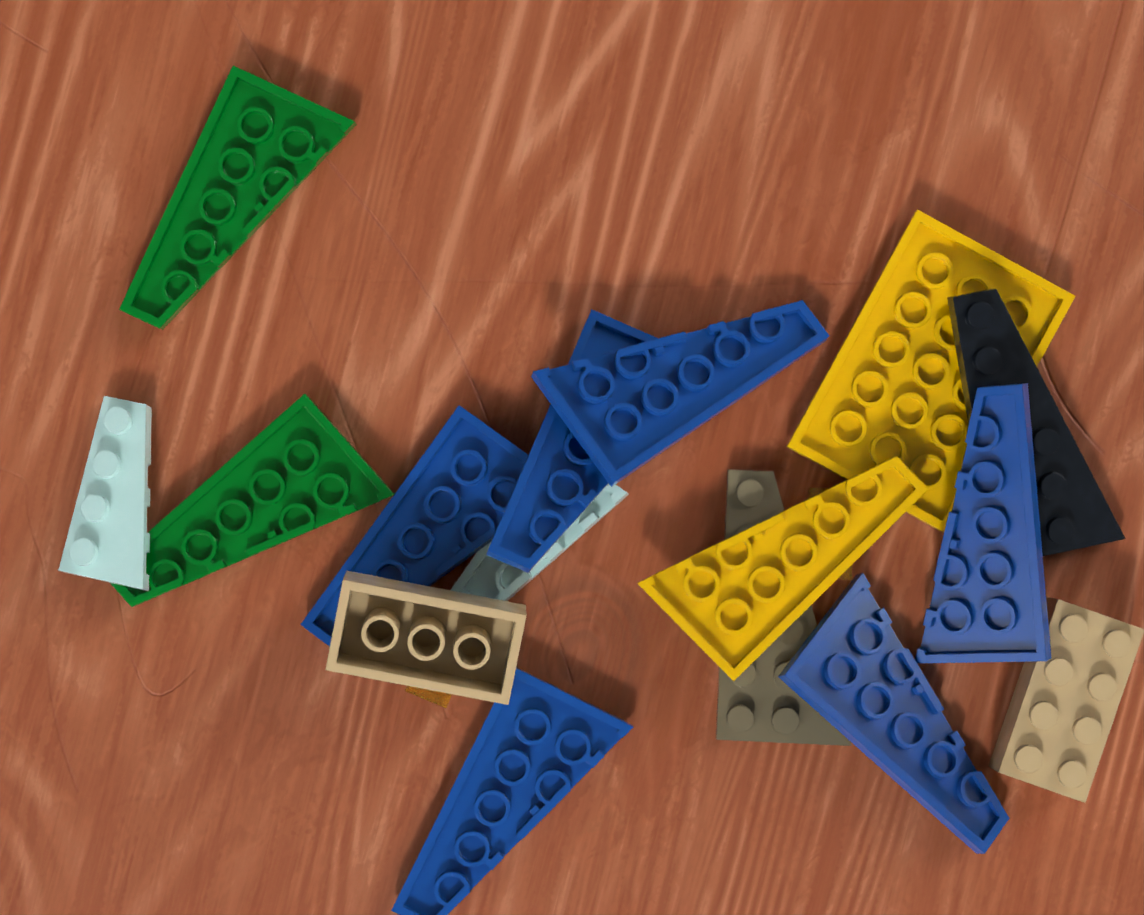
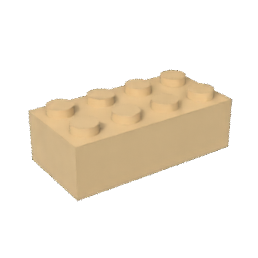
(426, 637)
(1067, 703)

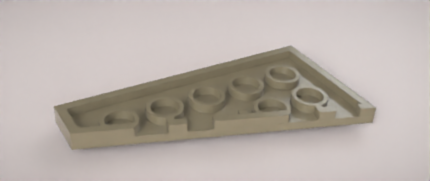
(758, 701)

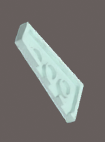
(110, 513)
(501, 581)

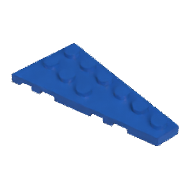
(661, 390)
(558, 473)
(436, 515)
(990, 561)
(884, 705)
(509, 782)

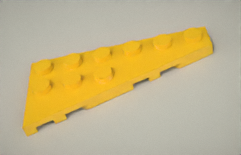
(765, 577)

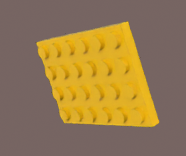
(898, 368)

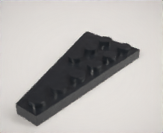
(993, 354)

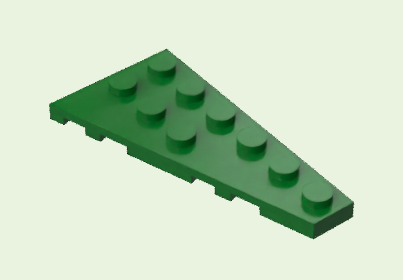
(240, 172)
(269, 492)

